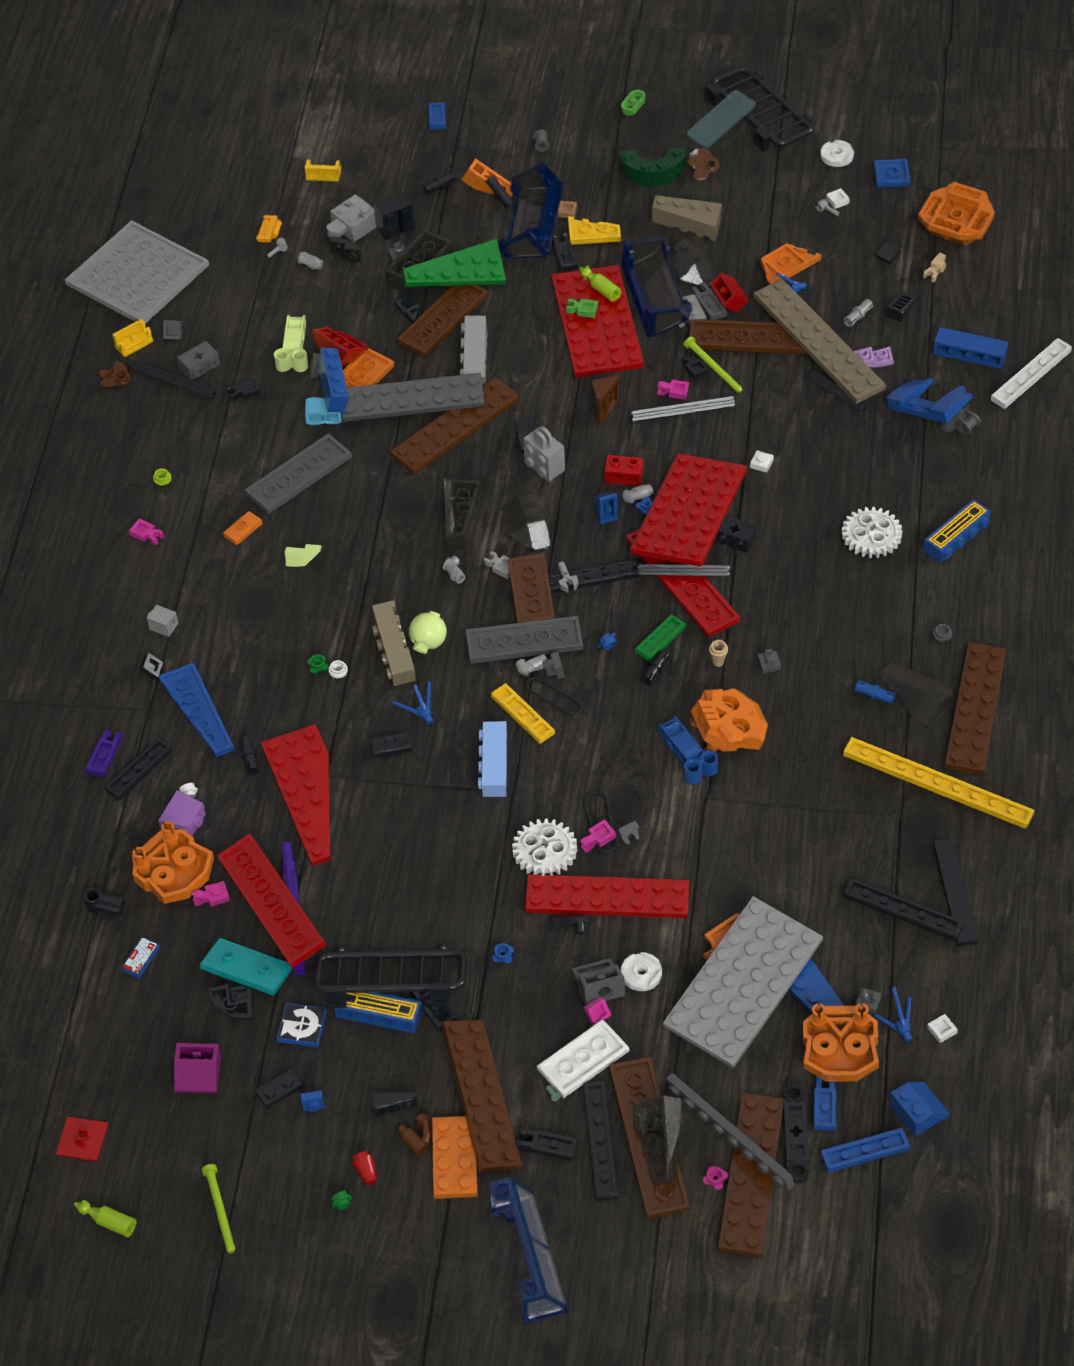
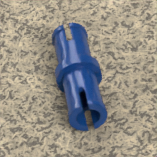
(875, 692)

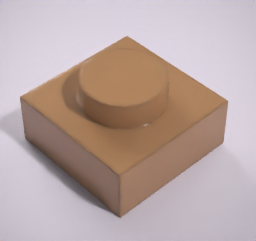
(567, 209)

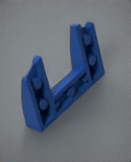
(906, 400)

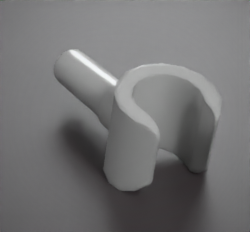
(823, 204)
(281, 246)

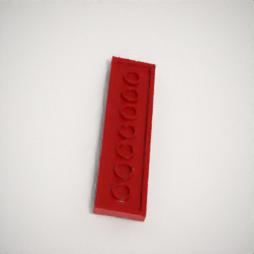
(696, 597)
(607, 896)
(271, 900)

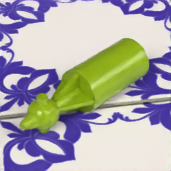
(601, 284)
(108, 1218)

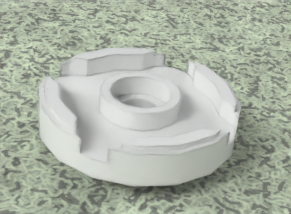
(837, 153)
(641, 963)

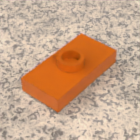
(242, 528)

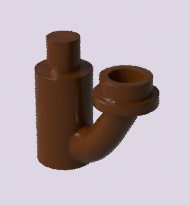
(412, 1139)

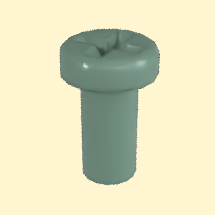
(555, 1096)

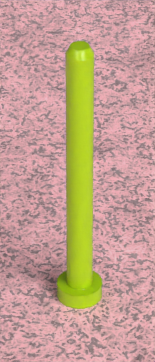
(690, 343)
(210, 1171)

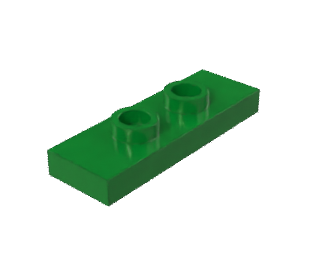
(660, 638)

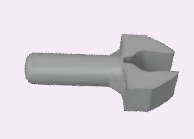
(566, 578)

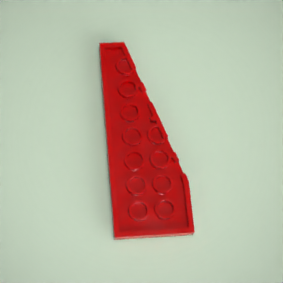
(302, 774)

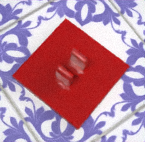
(82, 1139)

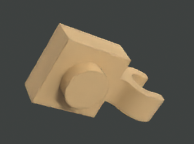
(937, 266)

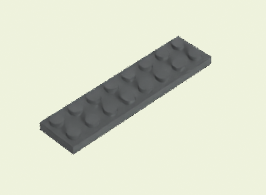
(414, 397)

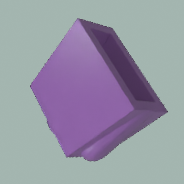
(184, 813)

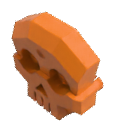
(729, 720)
(163, 857)
(840, 1059)

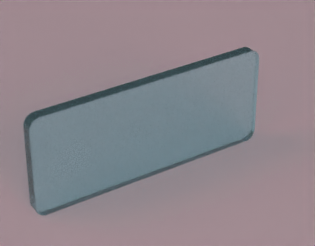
(721, 119)

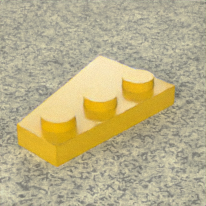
(586, 232)

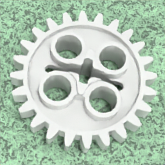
(872, 532)
(544, 848)

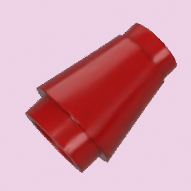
(365, 1167)

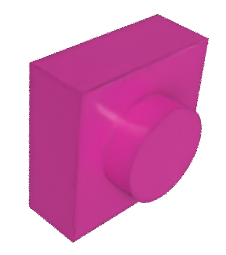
(597, 1010)

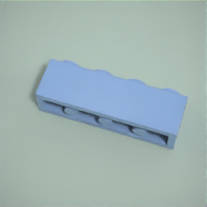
(493, 759)

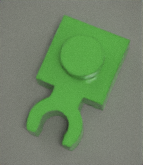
(584, 308)

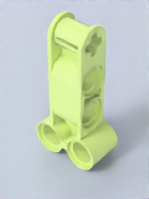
(292, 353)

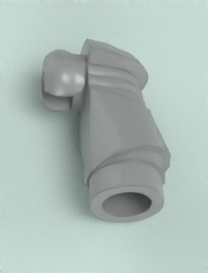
(311, 261)
(637, 493)
(453, 570)
(531, 665)

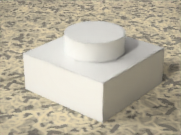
(837, 198)
(761, 461)
(942, 1028)

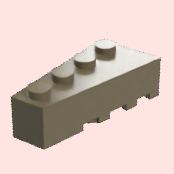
(688, 215)
(392, 643)

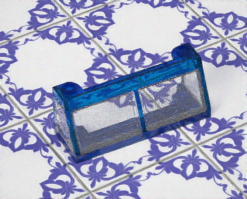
(541, 1291)

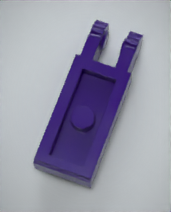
(104, 754)

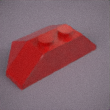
(349, 347)

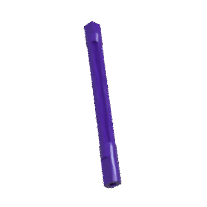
(290, 880)

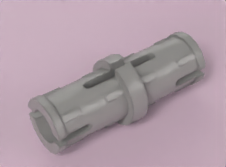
(858, 312)

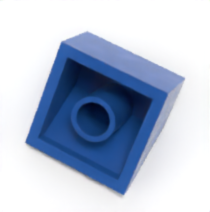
(917, 1106)

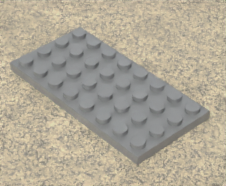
(743, 982)

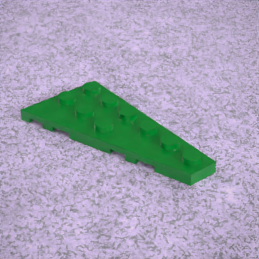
(465, 267)

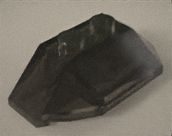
(690, 263)
(526, 522)

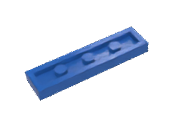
(865, 1150)

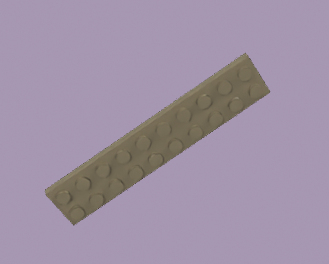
(819, 341)

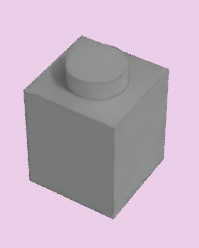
(162, 620)

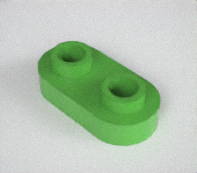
(633, 102)

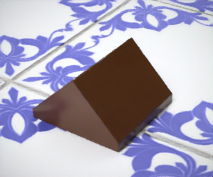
(604, 396)

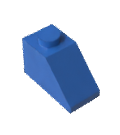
(606, 507)

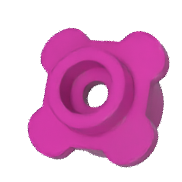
(715, 1172)

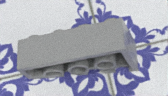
(474, 346)

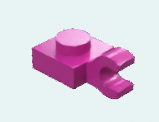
(676, 389)
(599, 834)
(213, 893)

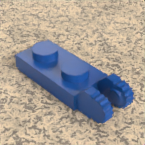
(824, 1106)

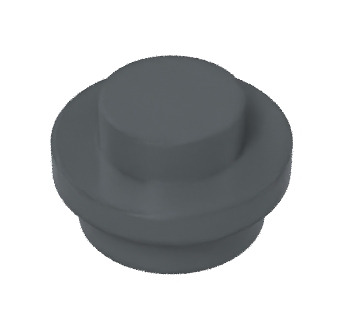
(942, 633)

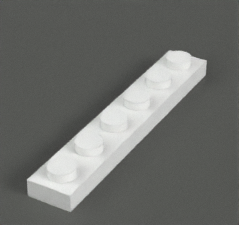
(1031, 373)

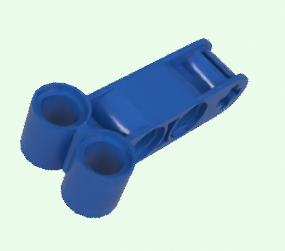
(688, 751)

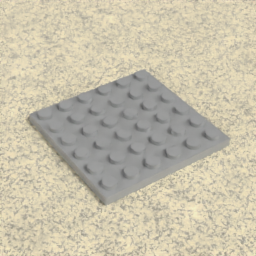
(137, 272)

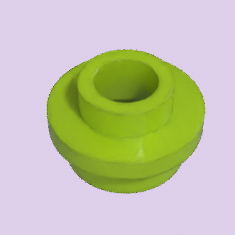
(161, 477)

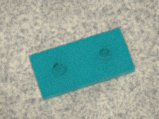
(246, 966)

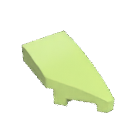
(299, 556)

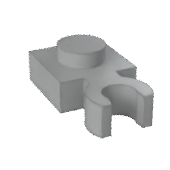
(498, 565)

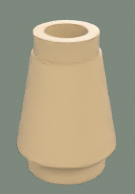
(718, 652)

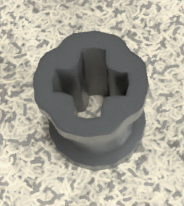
(541, 143)

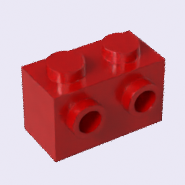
(729, 292)
(624, 470)

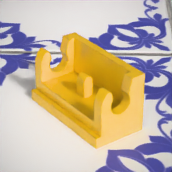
(322, 172)
(132, 338)

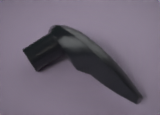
(572, 920)

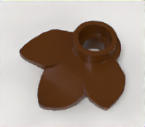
(700, 164)
(117, 376)

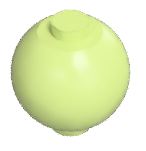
(427, 631)

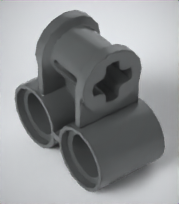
(962, 421)

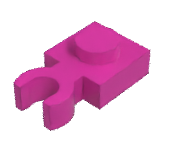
(143, 530)

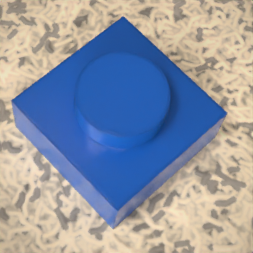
(312, 1101)

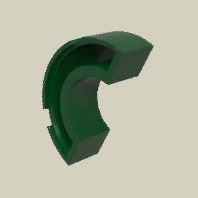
(652, 172)

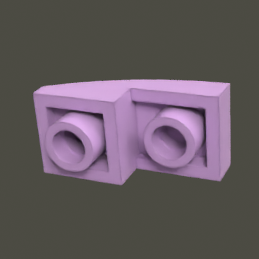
(876, 358)

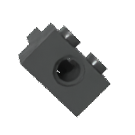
(599, 979)

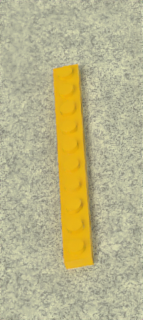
(939, 783)

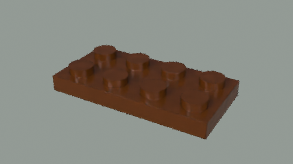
(531, 588)

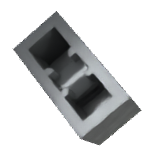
(198, 360)

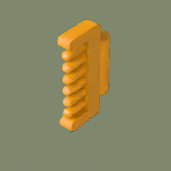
(269, 229)

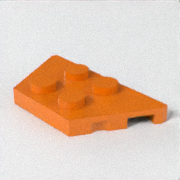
(787, 261)

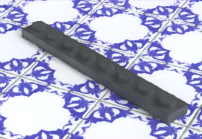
(733, 1135)

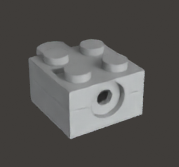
(352, 218)
(544, 453)

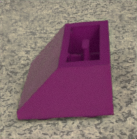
(196, 1068)

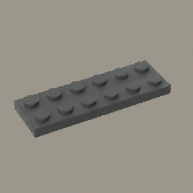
(298, 473)
(524, 639)

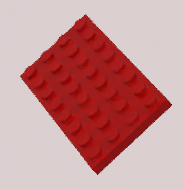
(601, 342)
(689, 510)

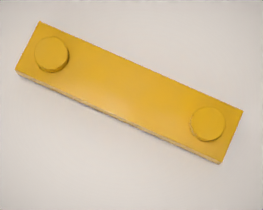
(523, 713)

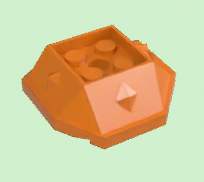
(957, 213)

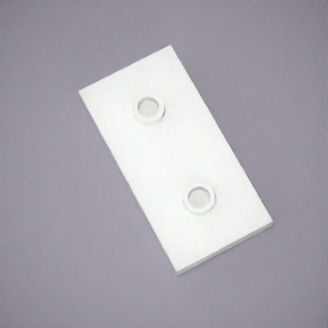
(583, 1058)

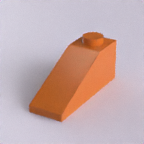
(478, 174)

